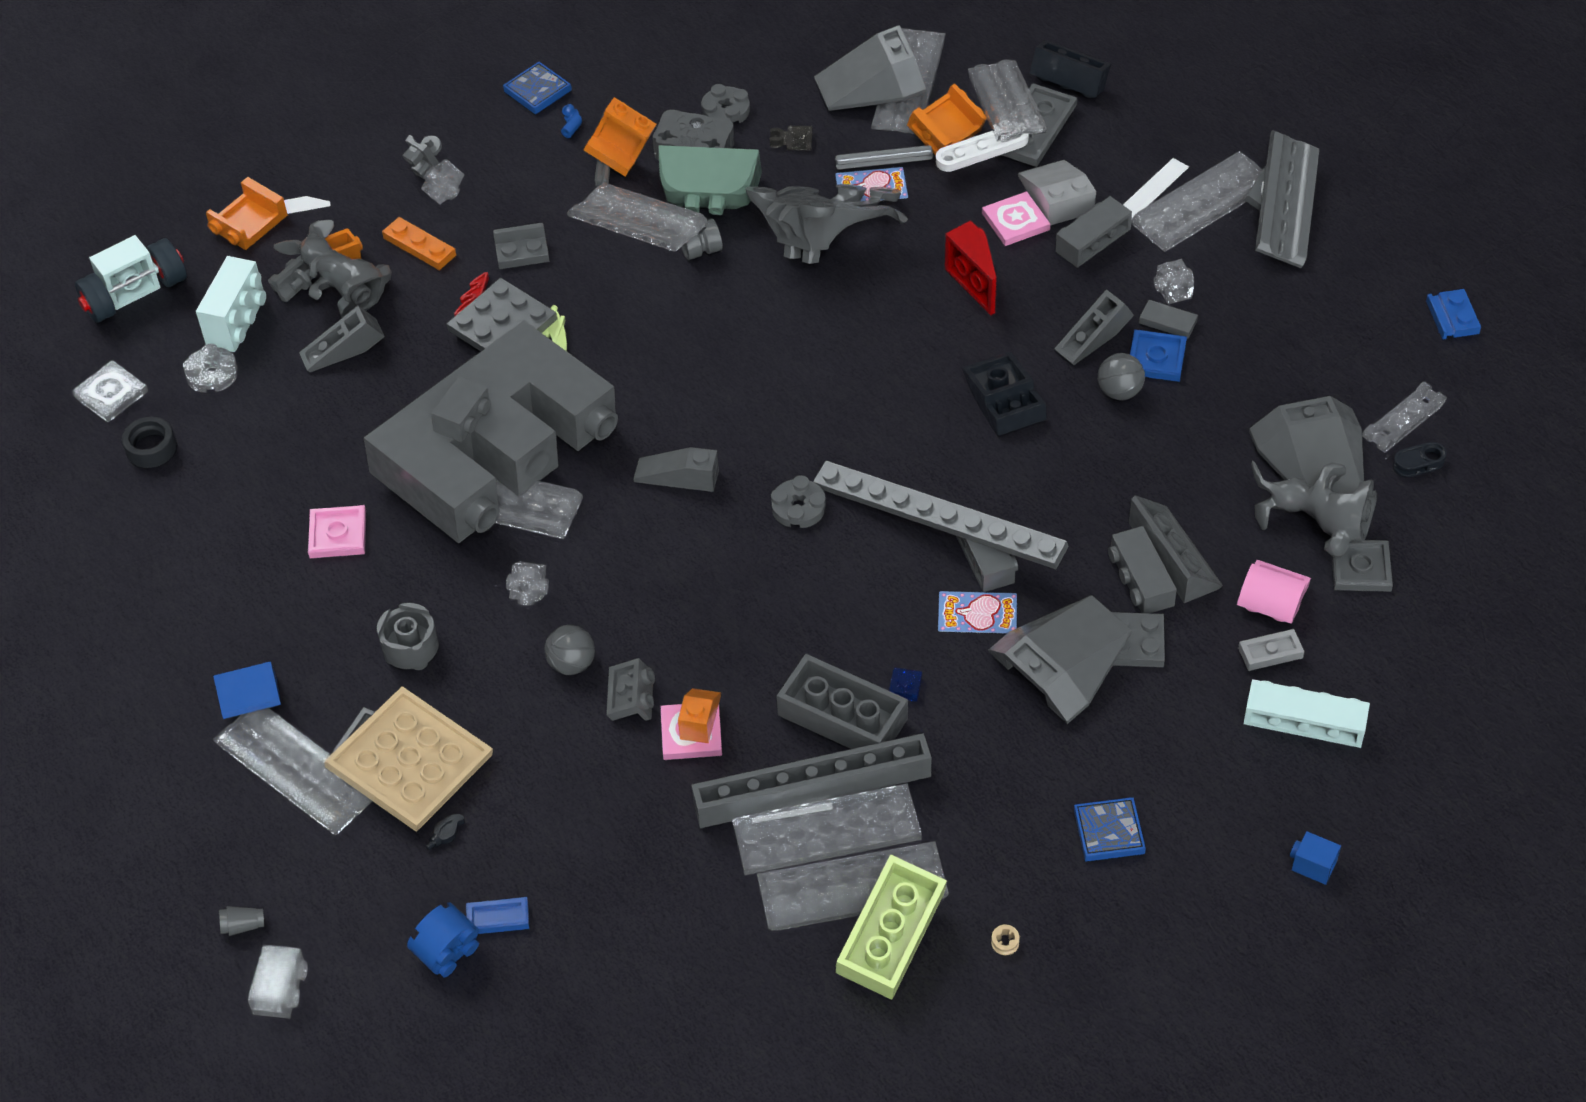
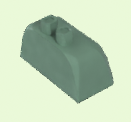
(708, 176)

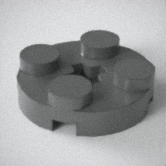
(725, 95)
(793, 490)

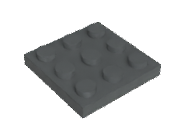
(498, 312)

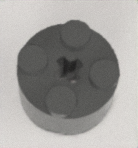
(408, 636)

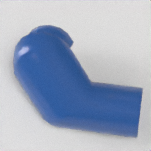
(572, 119)

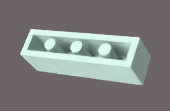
(1306, 713)

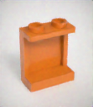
(947, 120)
(620, 136)
(249, 215)

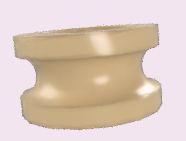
(997, 935)

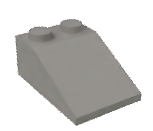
(1059, 191)

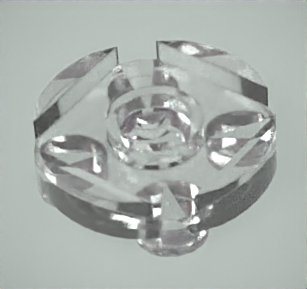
(206, 358)

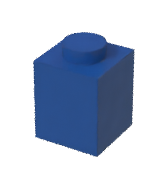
(1315, 857)

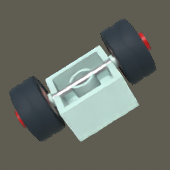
(128, 274)

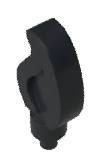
(445, 831)

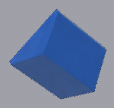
(247, 689)

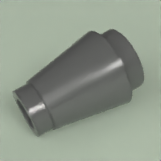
(240, 919)

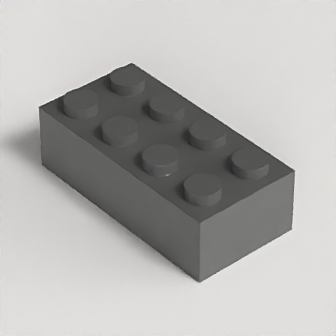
(840, 705)

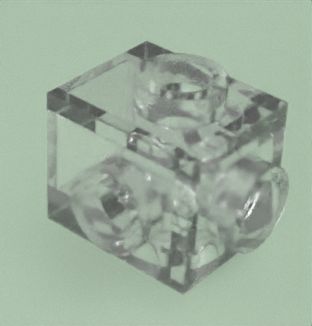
(442, 181)
(1174, 281)
(527, 582)

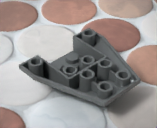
(872, 73)
(1309, 435)
(1066, 653)

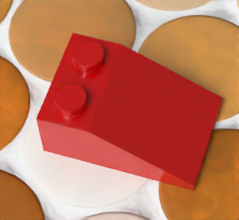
(971, 263)

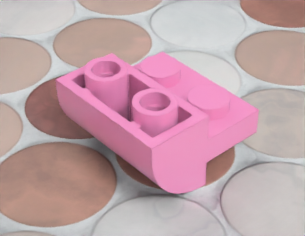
(1273, 591)

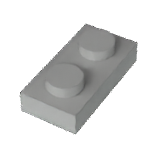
(1271, 649)

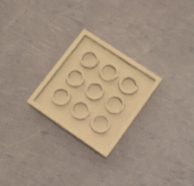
(408, 758)

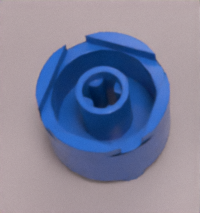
(443, 939)

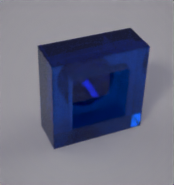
(906, 683)

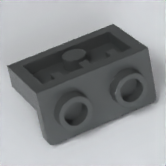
(521, 245)
(630, 690)

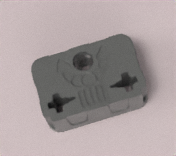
(692, 130)

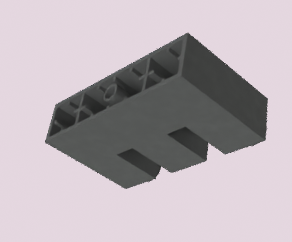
(533, 396)

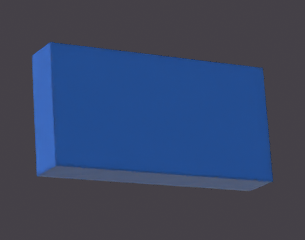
(499, 915)

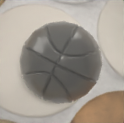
(1121, 376)
(569, 649)

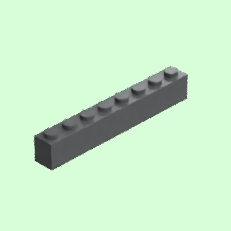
(812, 780)

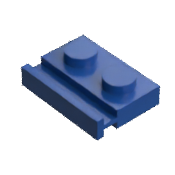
(1453, 314)

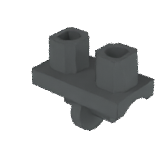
(422, 155)
(291, 279)

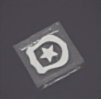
(110, 391)

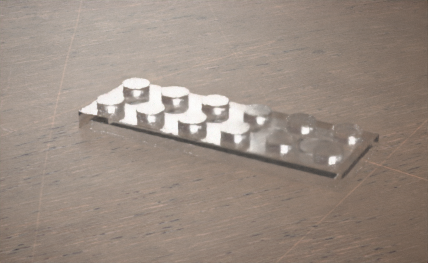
(826, 829)

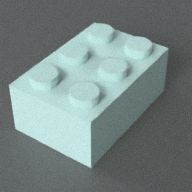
(231, 303)

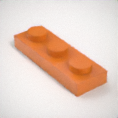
(419, 243)

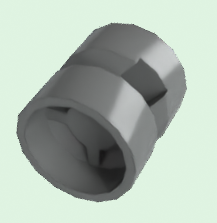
(706, 240)

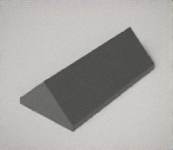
(1177, 552)

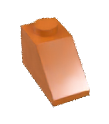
(698, 715)

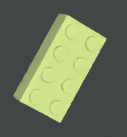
(891, 927)

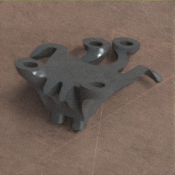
(812, 221)

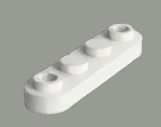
(976, 150)

